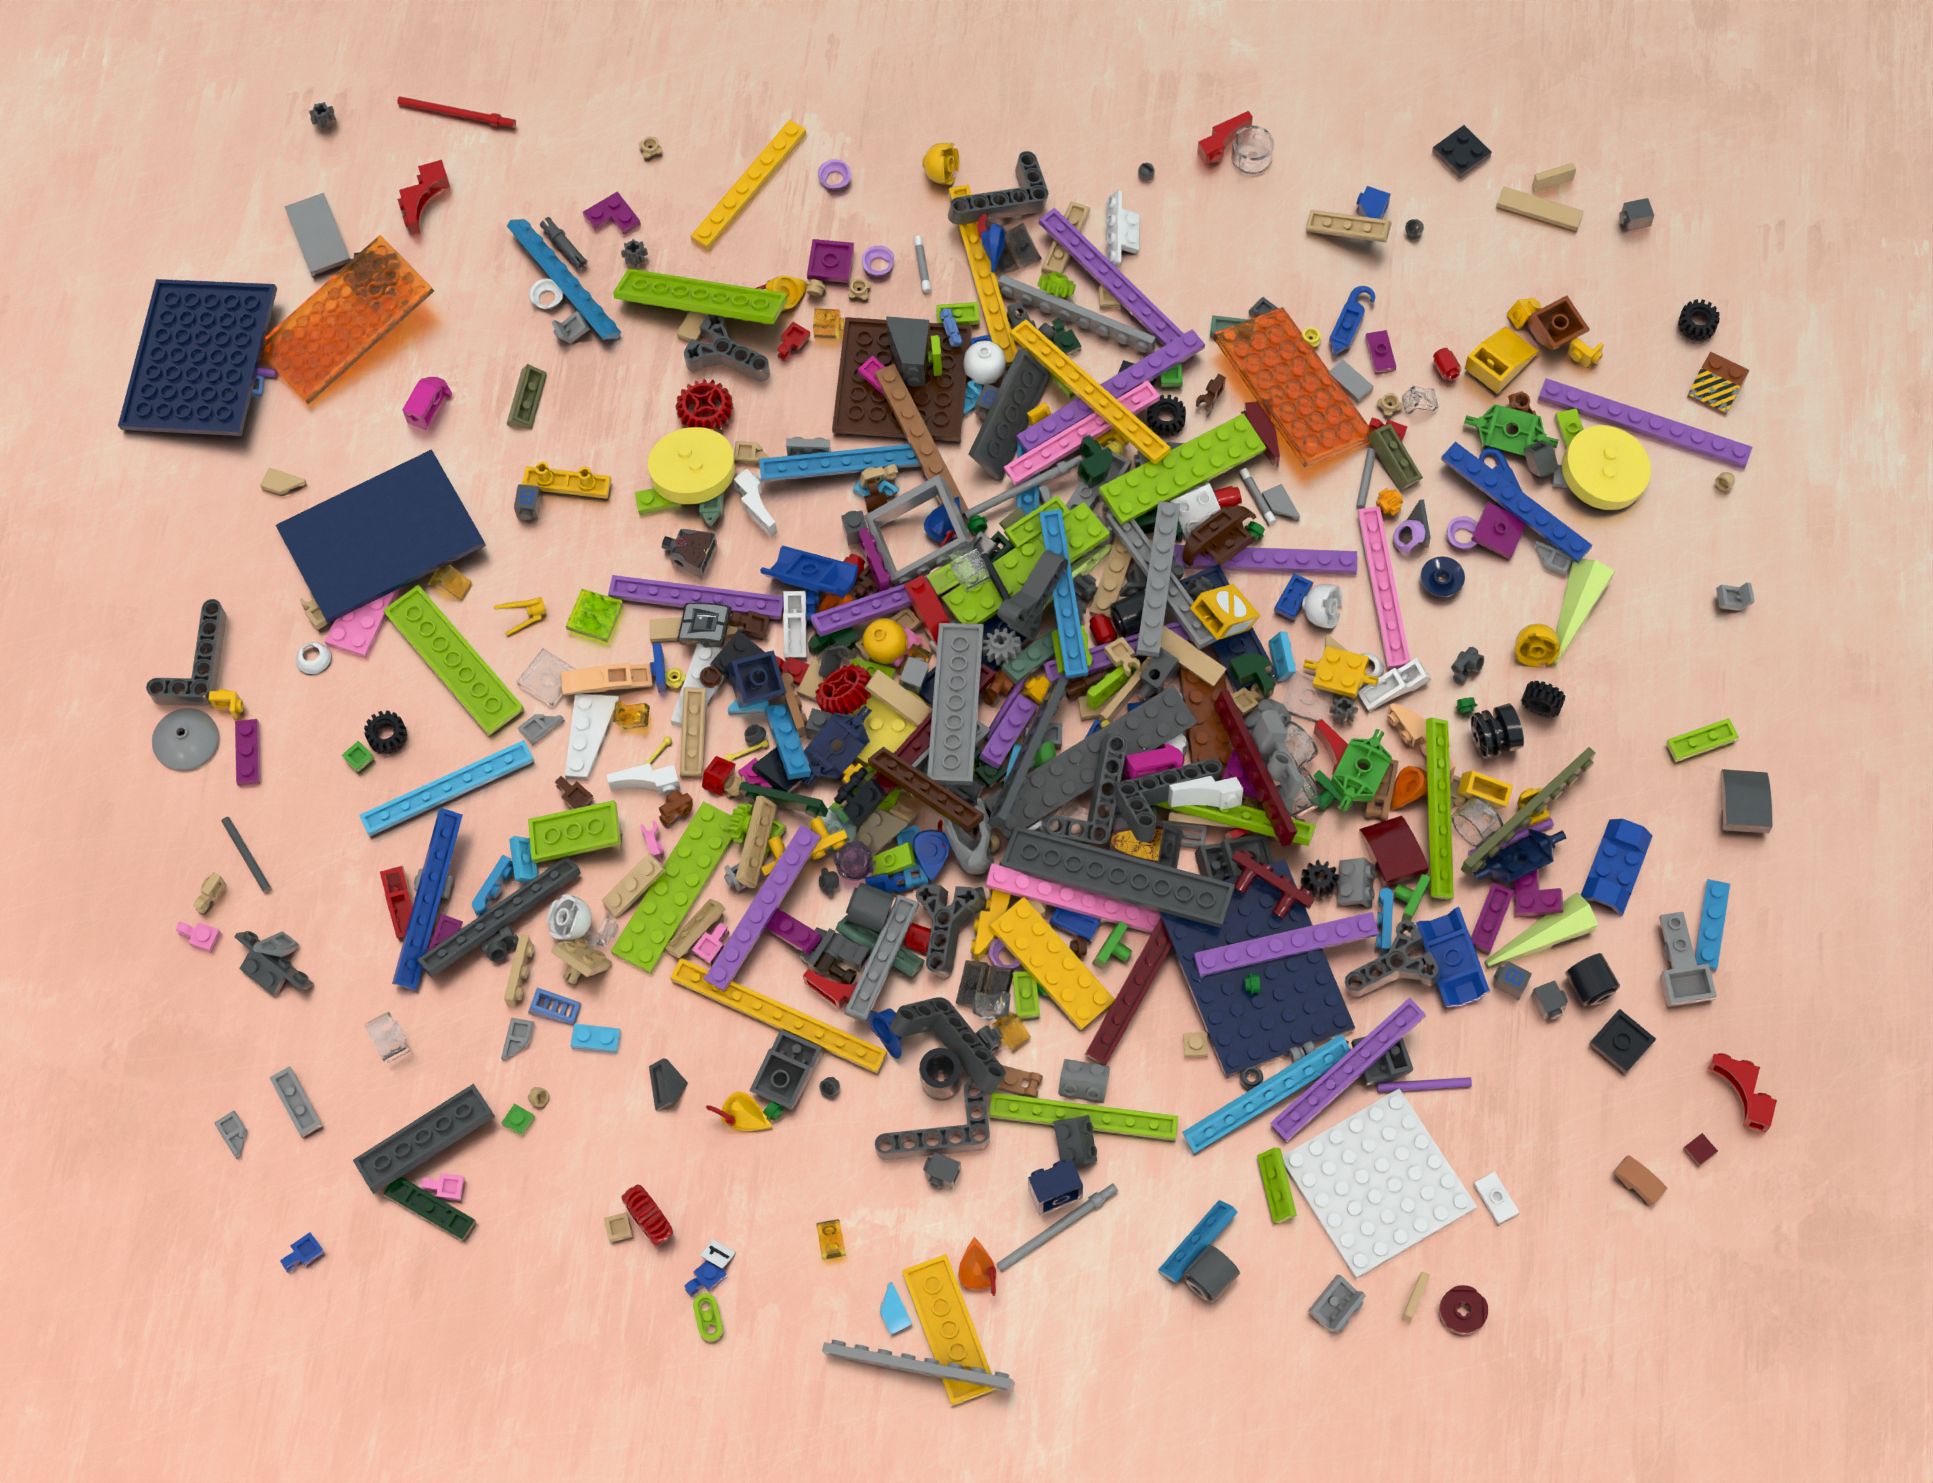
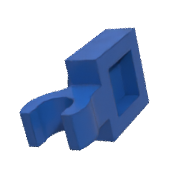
(305, 1250)
(707, 1276)

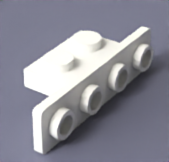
(1121, 229)

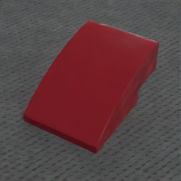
(1394, 851)

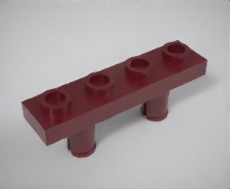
(1284, 884)

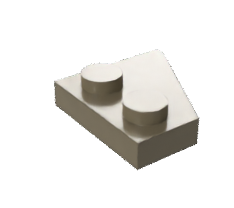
(880, 829)

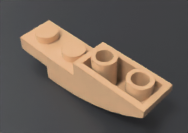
(605, 678)
(1411, 728)

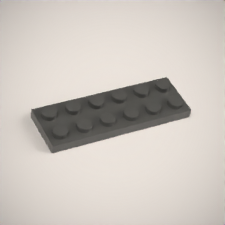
(1009, 413)
(423, 1138)

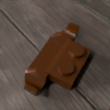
(1219, 536)

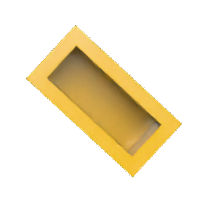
(1490, 789)

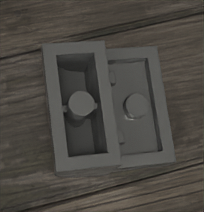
(1390, 1067)

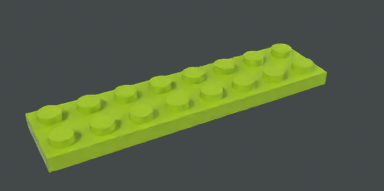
(700, 296)
(1182, 469)
(1082, 534)
(453, 660)
(676, 889)

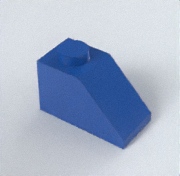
(1373, 203)

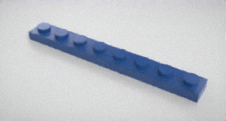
(1516, 502)
(427, 898)

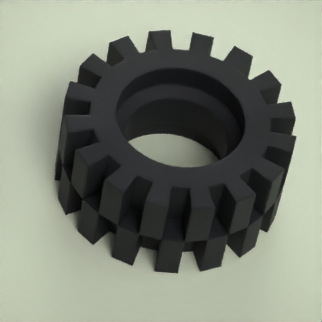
(1696, 330)
(1166, 426)
(1543, 698)
(385, 720)

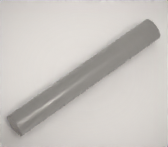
(1366, 478)

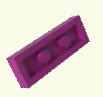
(874, 559)
(247, 752)
(1491, 917)
(793, 931)

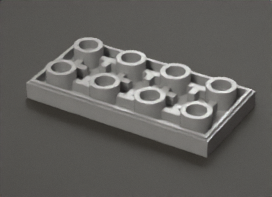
(317, 234)

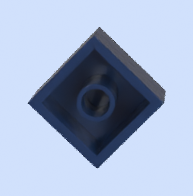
(756, 679)
(1055, 1186)

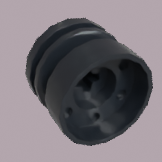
(1497, 731)

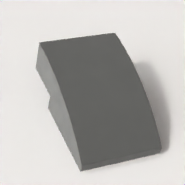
(1746, 801)
(1216, 862)
(787, 1069)

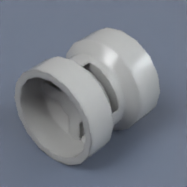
(1298, 1053)

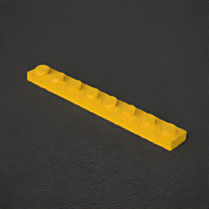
(748, 184)

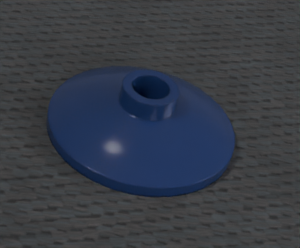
(1443, 568)

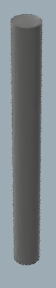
(245, 853)

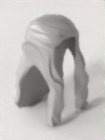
(971, 854)

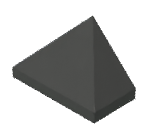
(1419, 514)
(666, 1083)

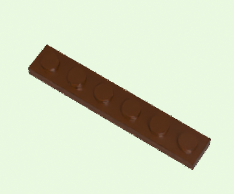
(925, 789)

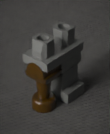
(835, 948)

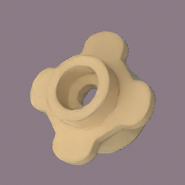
(650, 142)
(859, 284)
(815, 287)
(1392, 399)
(733, 784)

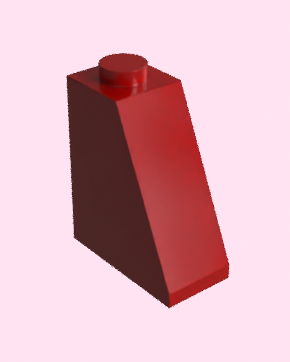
(926, 606)

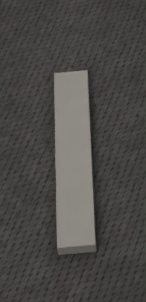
(881, 958)

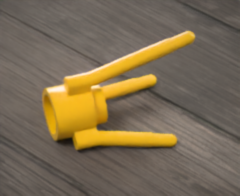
(534, 607)

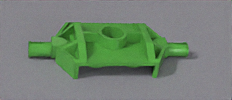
(1493, 429)
(1354, 782)

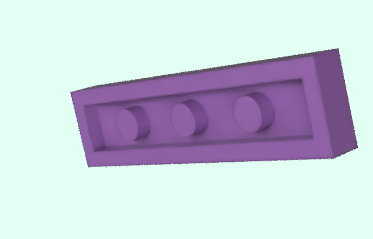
(1008, 731)

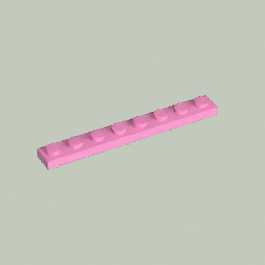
(1071, 438)
(1383, 587)
(1071, 899)

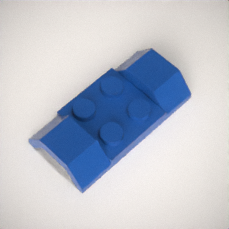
(813, 572)
(1617, 864)
(1458, 963)

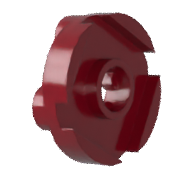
(1453, 1319)

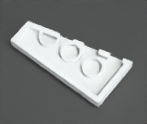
(701, 659)
(587, 733)

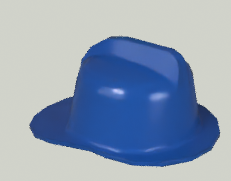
(880, 1025)

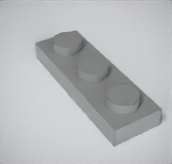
(295, 1101)

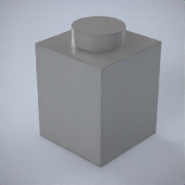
(914, 674)

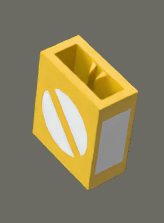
(1225, 611)

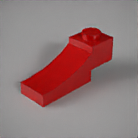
(1212, 148)
(1332, 741)
(397, 898)
(834, 992)

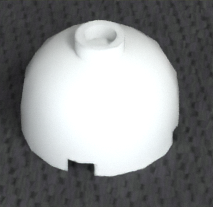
(984, 362)
(1322, 605)
(569, 918)

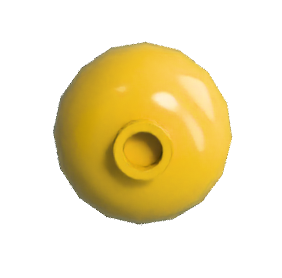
(941, 162)
(885, 640)
(1537, 645)

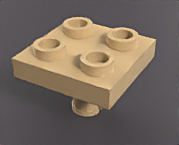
(580, 959)

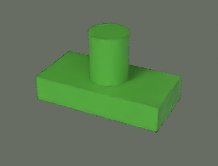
(1412, 897)
(1113, 946)

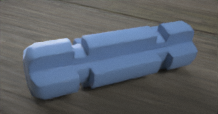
(951, 327)

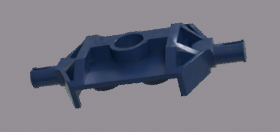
(853, 736)
(1535, 850)

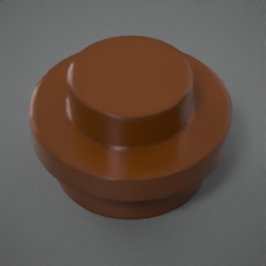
(710, 677)
(1078, 946)

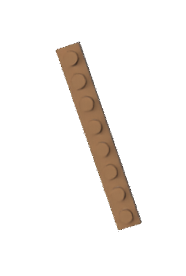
(915, 429)

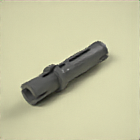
(558, 237)

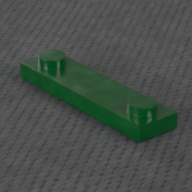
(810, 806)
(430, 1208)

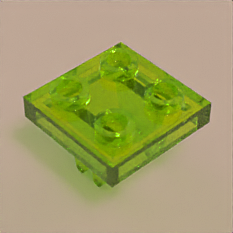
(594, 615)

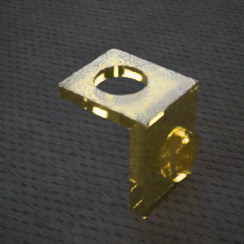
(451, 581)

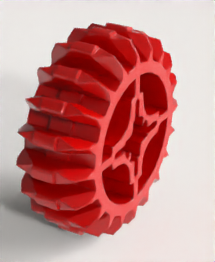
(704, 395)
(844, 690)
(647, 1214)

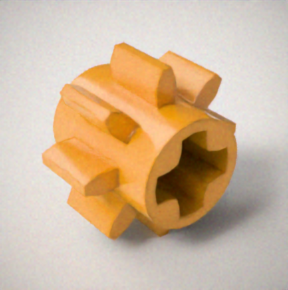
(1389, 501)

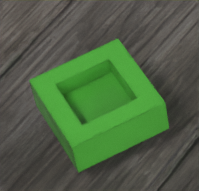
(1172, 377)
(358, 756)
(518, 1119)

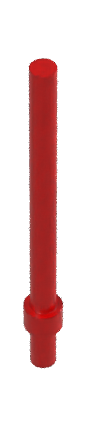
(493, 119)

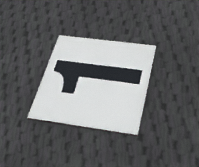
(717, 1254)

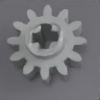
(1001, 646)

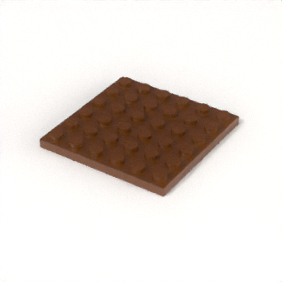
(865, 411)

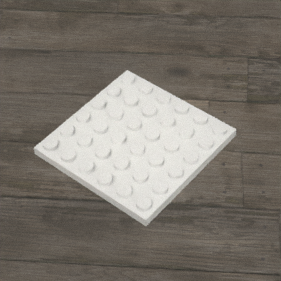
(1377, 1183)

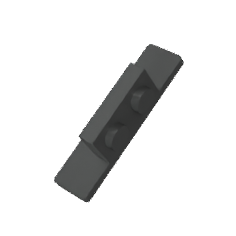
(268, 969)

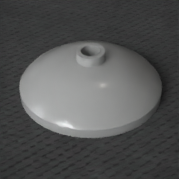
(190, 749)

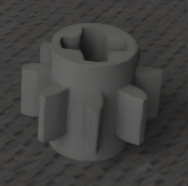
(322, 115)
(634, 252)
(1085, 586)
(1197, 586)
(1346, 704)
(990, 1037)

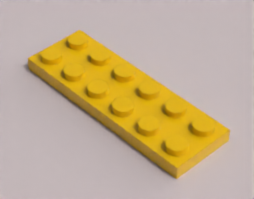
(1052, 963)
(947, 1323)

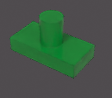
(1329, 792)

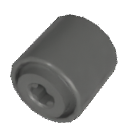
(869, 907)
(1210, 1273)

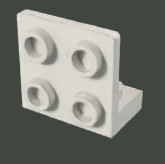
(1196, 507)

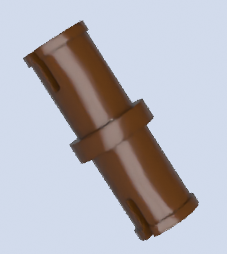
(1084, 684)

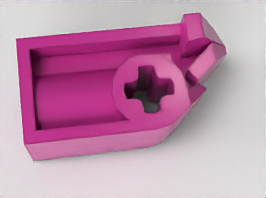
(425, 401)
(1152, 762)

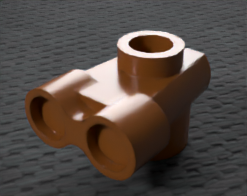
(1523, 399)
(999, 684)
(675, 805)

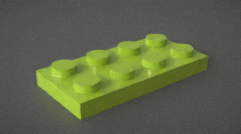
(574, 831)

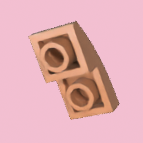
(1640, 1178)

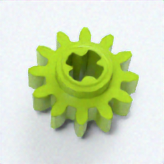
(1056, 284)
(740, 821)

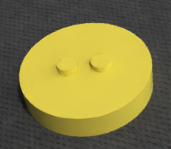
(691, 465)
(1606, 467)
(883, 728)

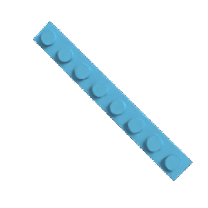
(446, 788)
(1266, 1094)

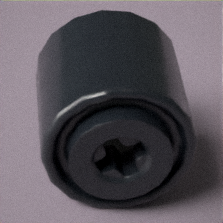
(1127, 614)
(1593, 980)
(936, 1062)

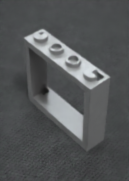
(905, 503)

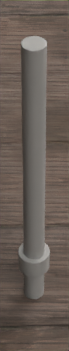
(1061, 469)
(1095, 1201)

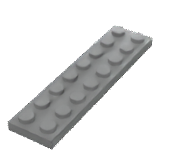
(955, 703)

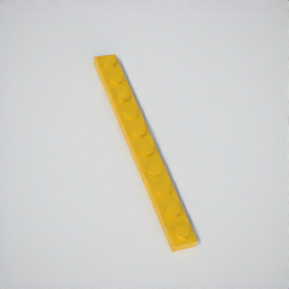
(986, 283)
(1090, 392)
(782, 1017)

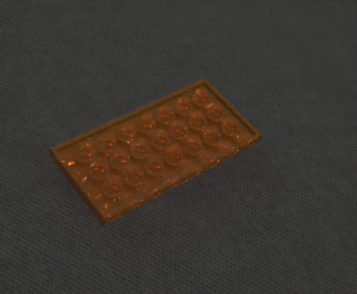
(344, 319)
(1293, 387)

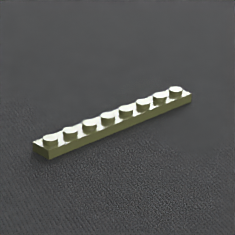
(1523, 816)

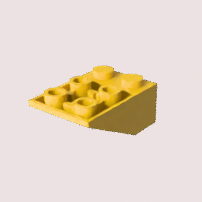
(1499, 359)

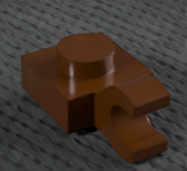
(1214, 390)
(875, 499)
(867, 583)
(753, 623)
(574, 795)

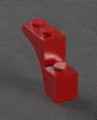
(414, 198)
(1743, 1076)

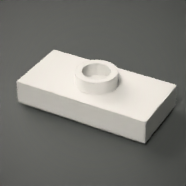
(1496, 1198)

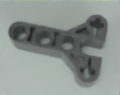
(705, 355)
(1026, 607)
(959, 913)
(1399, 950)

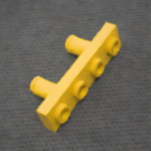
(567, 482)
(826, 843)

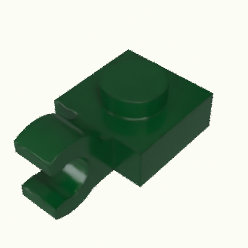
(1065, 340)
(986, 772)

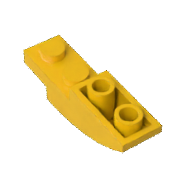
(995, 908)

